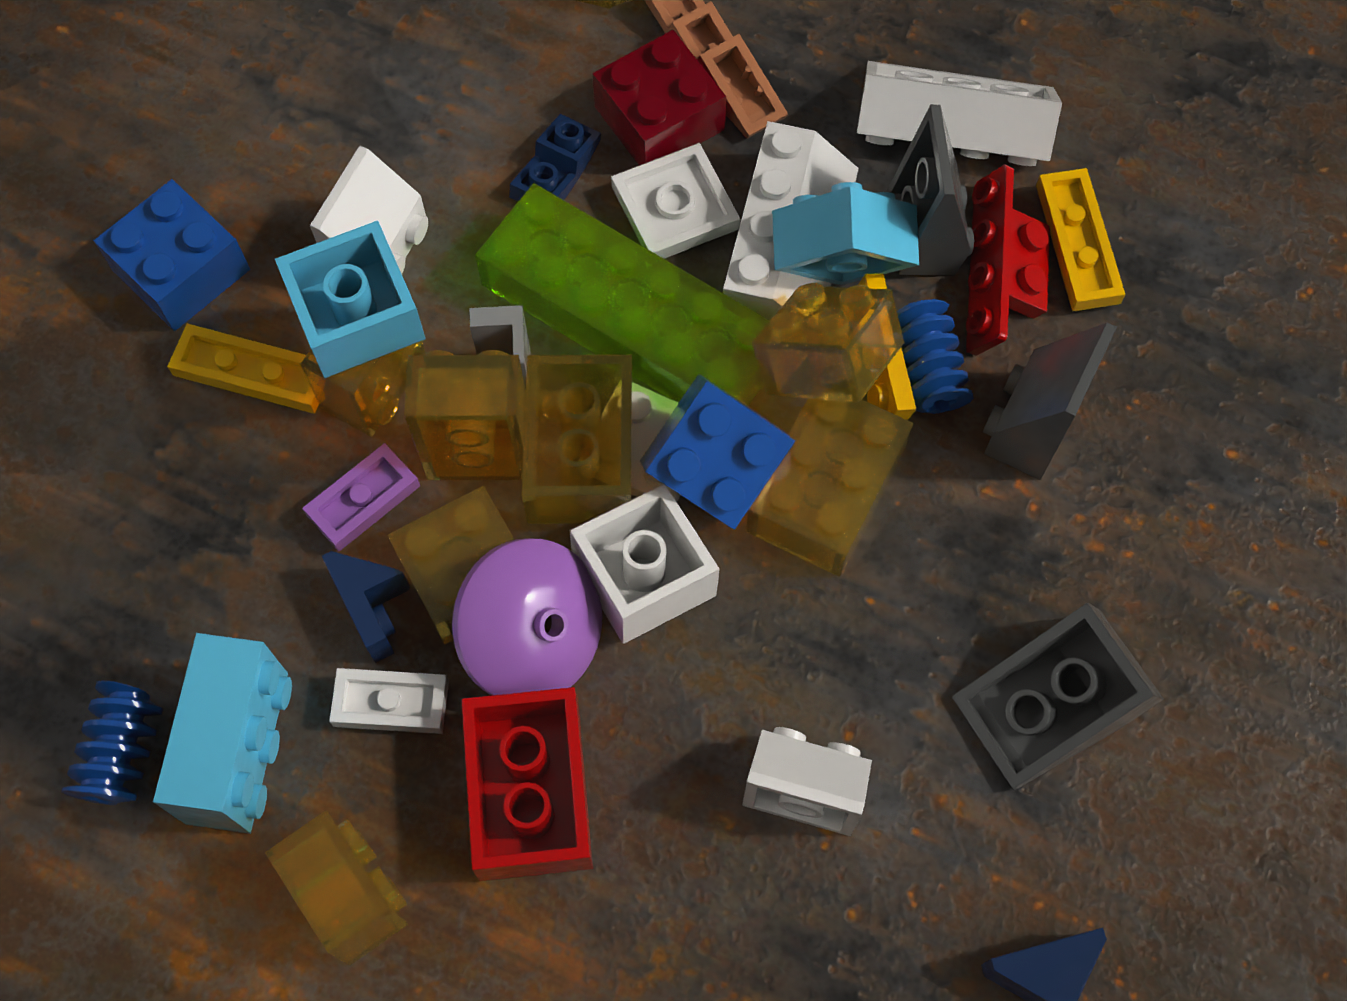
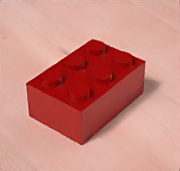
(526, 784)

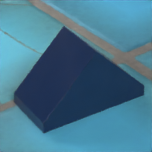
(1048, 970)

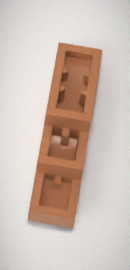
(726, 59)

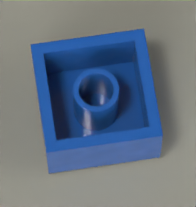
(173, 254)
(716, 452)

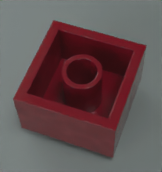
(659, 99)

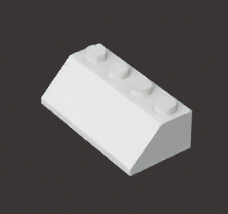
(978, 111)
(788, 165)

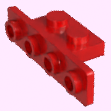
(1006, 262)

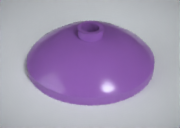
(504, 614)

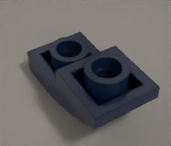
(558, 159)

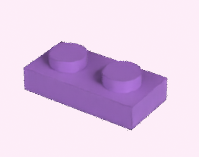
(361, 497)

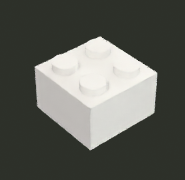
(645, 563)

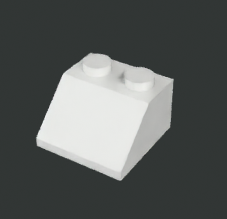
(373, 193)
(808, 781)

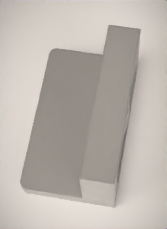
(501, 330)

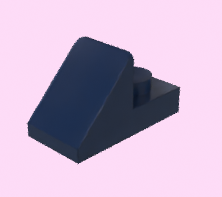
(363, 590)

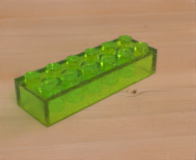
(620, 298)

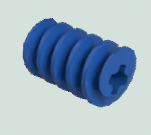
(931, 357)
(112, 744)

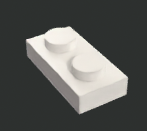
(389, 700)

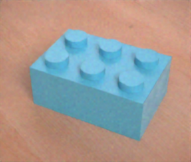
(223, 734)

